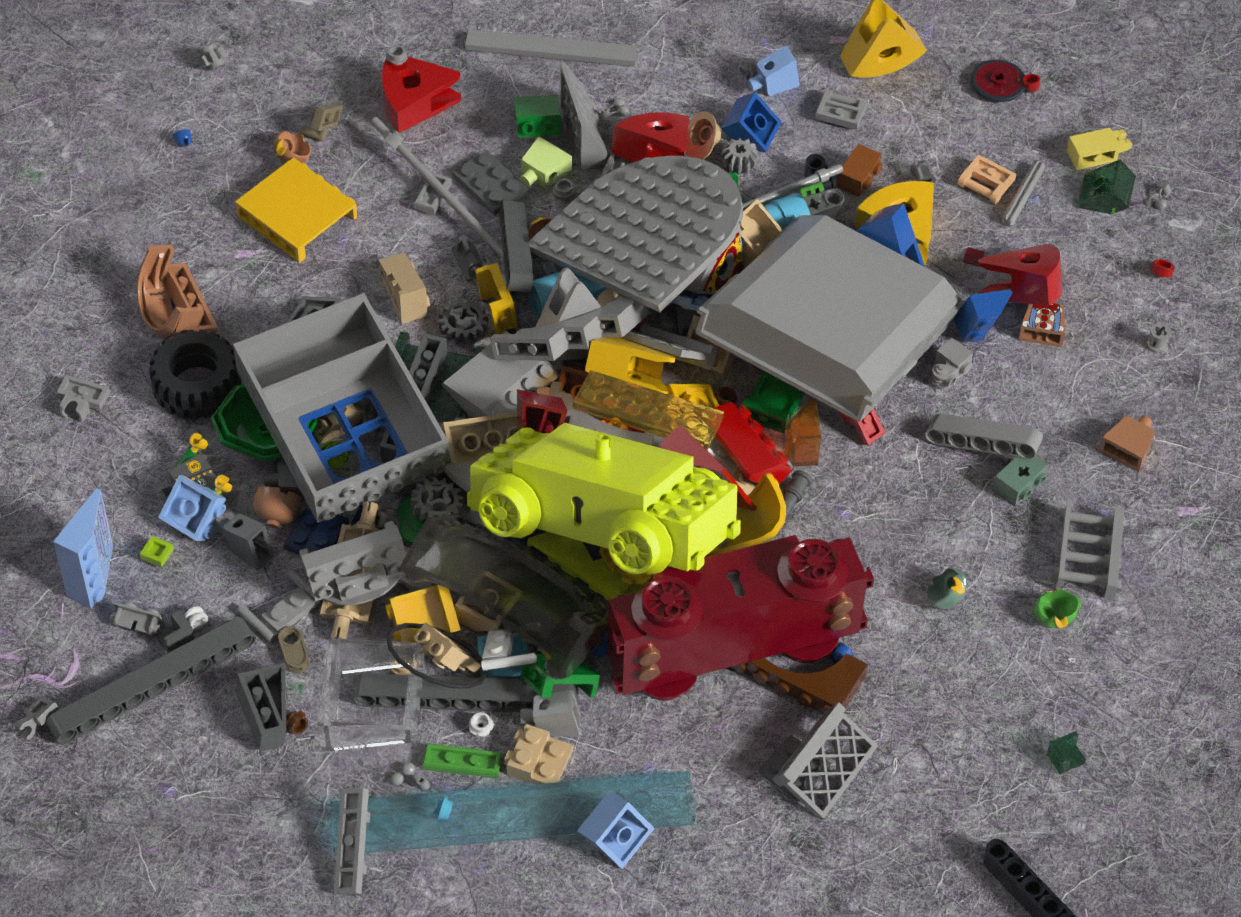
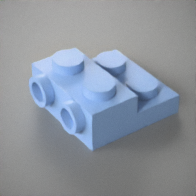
(193, 509)

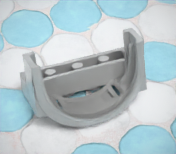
(341, 559)

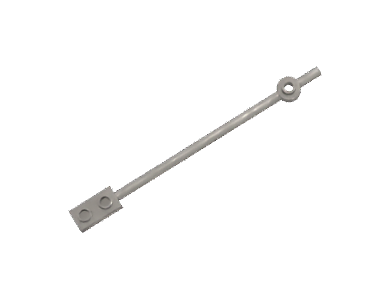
(395, 140)

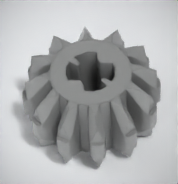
(739, 155)

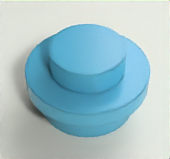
(443, 809)

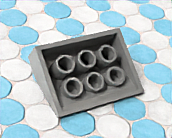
(582, 122)
(489, 384)

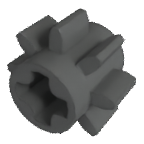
(386, 515)

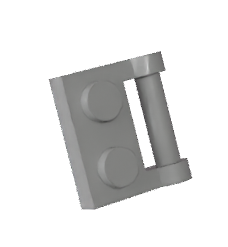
(841, 109)

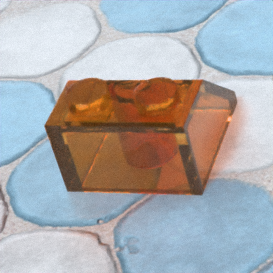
(803, 437)

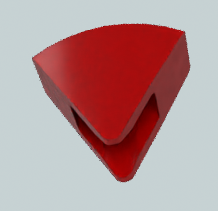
(417, 91)
(650, 136)
(1033, 272)

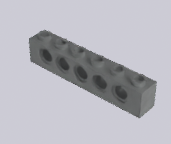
(425, 373)

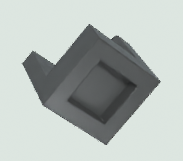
(177, 634)

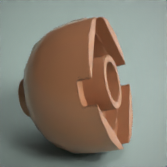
(276, 507)

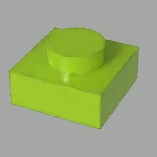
(156, 551)

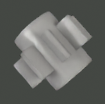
(212, 56)

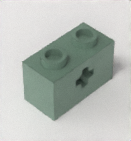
(1019, 479)

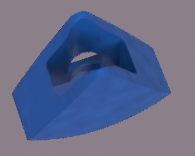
(893, 230)

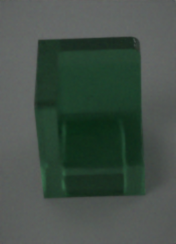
(1065, 753)

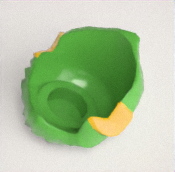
(1056, 608)

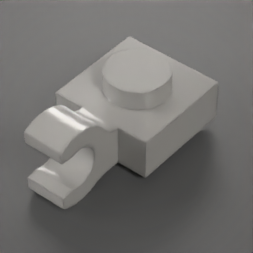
(34, 715)

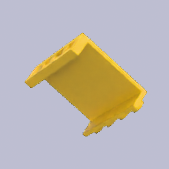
(293, 207)

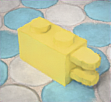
(1097, 147)

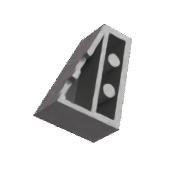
(264, 704)

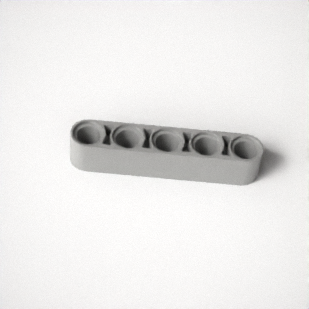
(984, 436)

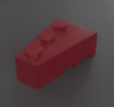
(539, 411)

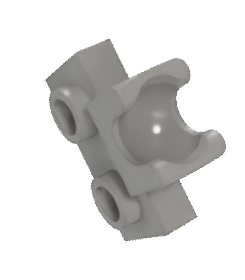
(80, 395)

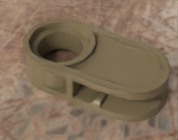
(295, 653)

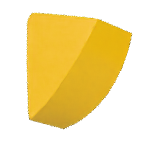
(881, 43)
(918, 201)
(628, 361)

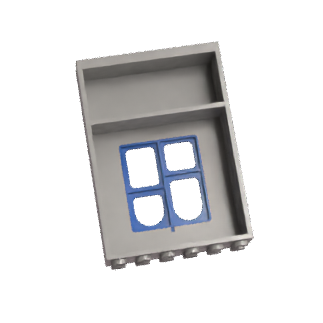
(319, 369)

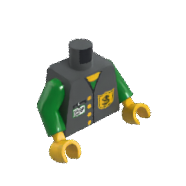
(196, 468)

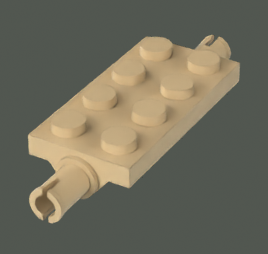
(352, 613)

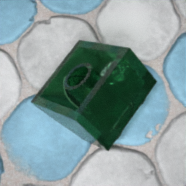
(1107, 188)

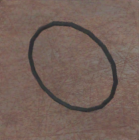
(425, 677)

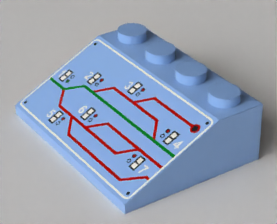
(85, 552)

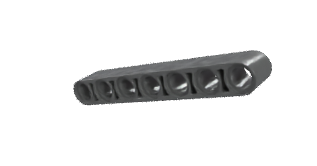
(515, 246)

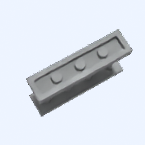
(1109, 561)

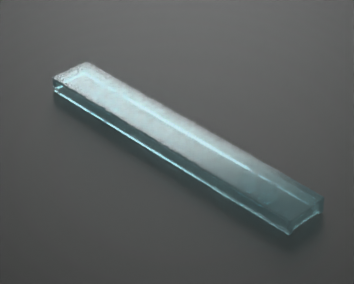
(517, 811)

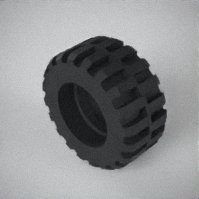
(187, 352)

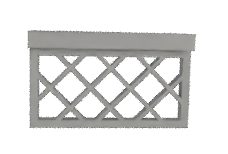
(679, 346)
(814, 743)

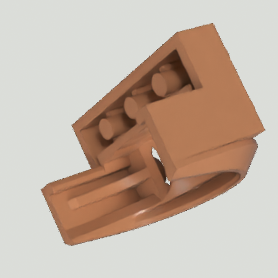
(178, 283)

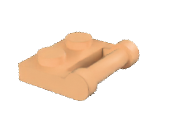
(990, 174)

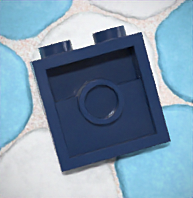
(314, 535)

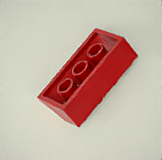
(749, 446)

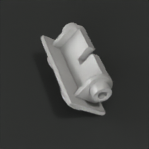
(146, 619)

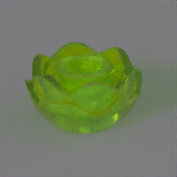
(339, 460)

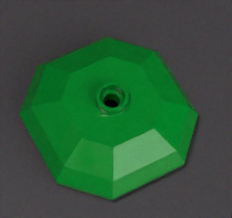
(243, 429)

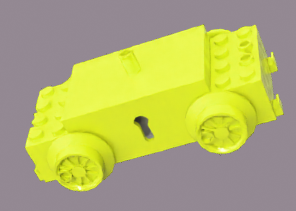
(607, 493)

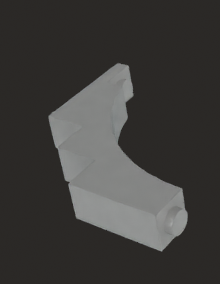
(552, 340)
(584, 420)

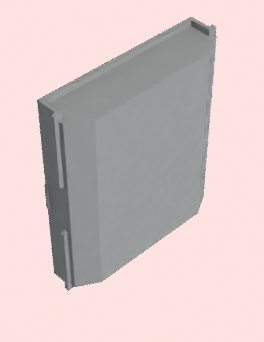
(831, 313)

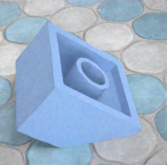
(616, 829)

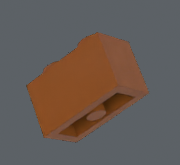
(859, 170)

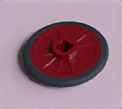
(998, 80)

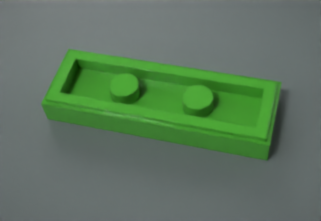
(462, 761)

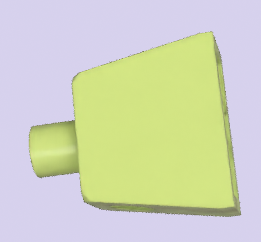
(544, 164)

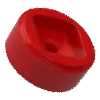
(1162, 268)

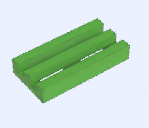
(811, 189)

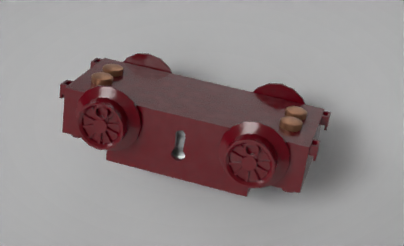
(736, 611)

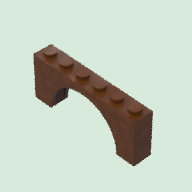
(814, 689)

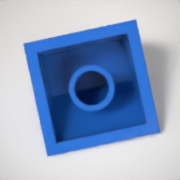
(752, 120)
(980, 314)

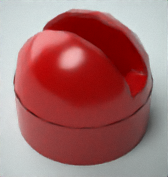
(1031, 82)

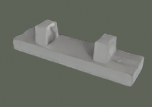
(351, 841)

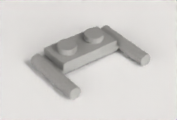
(284, 612)

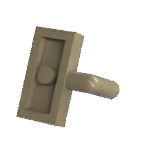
(323, 118)

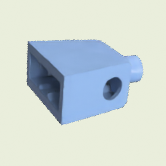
(776, 73)

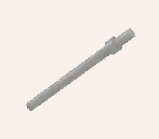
(820, 176)

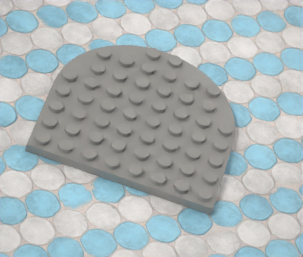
(646, 227)

